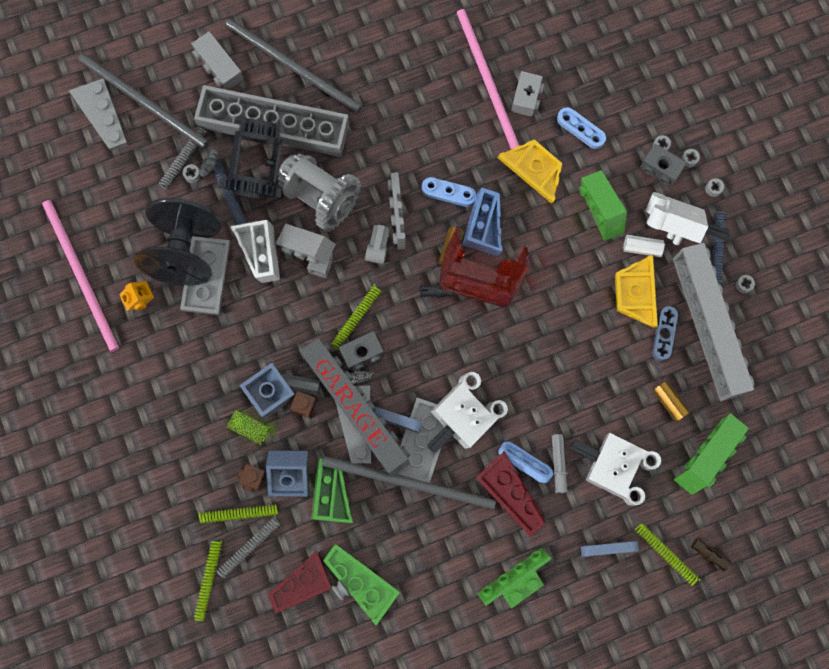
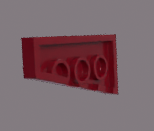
(509, 490)

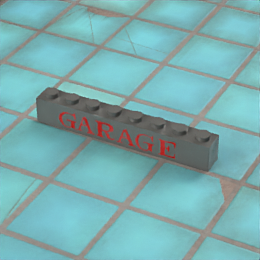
(355, 407)

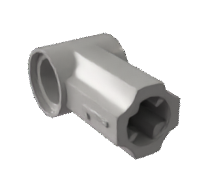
(377, 249)

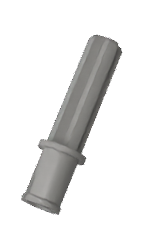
(559, 464)

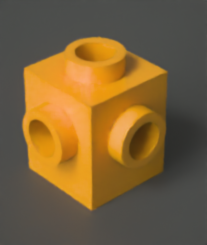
(136, 295)

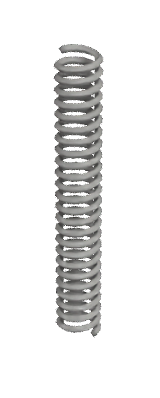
(173, 164)
(253, 545)

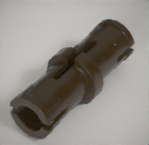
(711, 554)

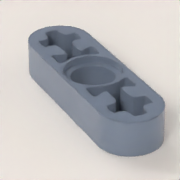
(667, 347)
(399, 420)
(613, 548)

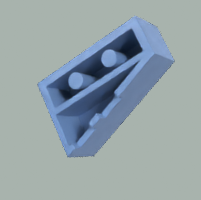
(483, 228)

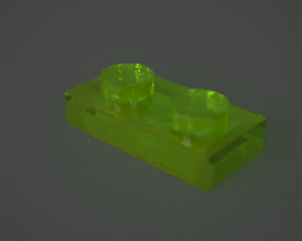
(248, 427)

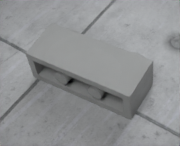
(216, 61)
(305, 244)

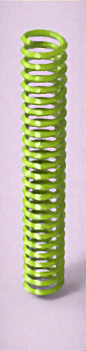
(353, 316)
(267, 512)
(668, 551)
(214, 557)

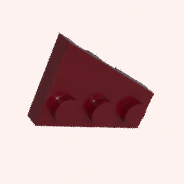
(301, 585)

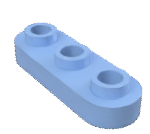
(577, 121)
(455, 197)
(527, 462)

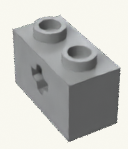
(522, 102)

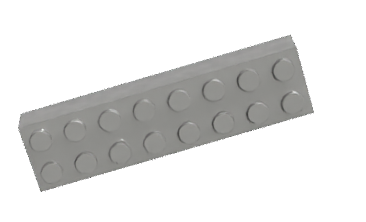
(299, 124)
(713, 322)

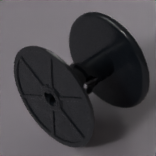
(182, 221)

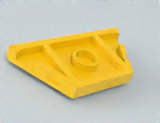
(535, 167)
(637, 292)

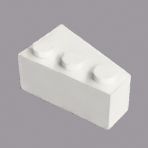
(259, 247)

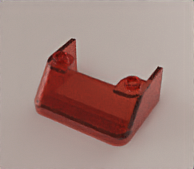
(481, 281)

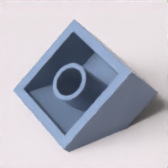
(267, 391)
(287, 473)

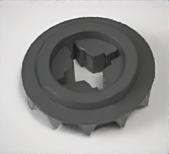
(209, 163)

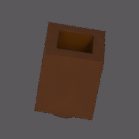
(303, 405)

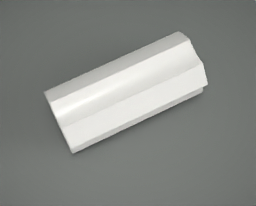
(643, 245)

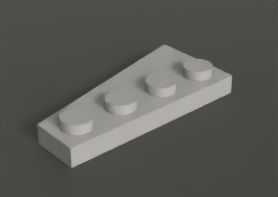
(99, 109)
(396, 219)
(357, 447)

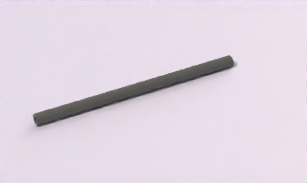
(294, 66)
(144, 101)
(408, 482)

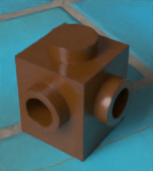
(251, 478)

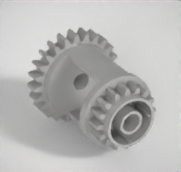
(337, 196)

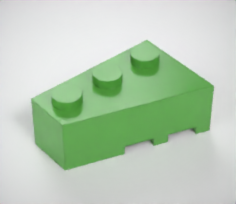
(604, 205)
(330, 496)

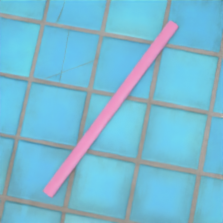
(488, 80)
(80, 275)

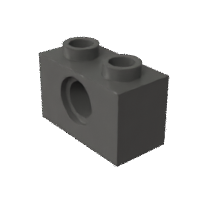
(673, 165)
(368, 342)

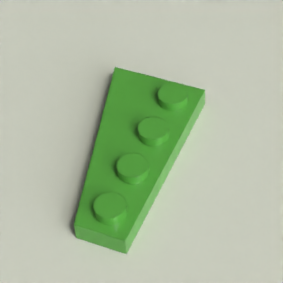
(364, 585)

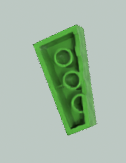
(712, 455)

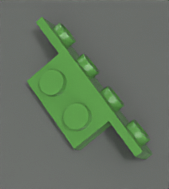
(517, 582)

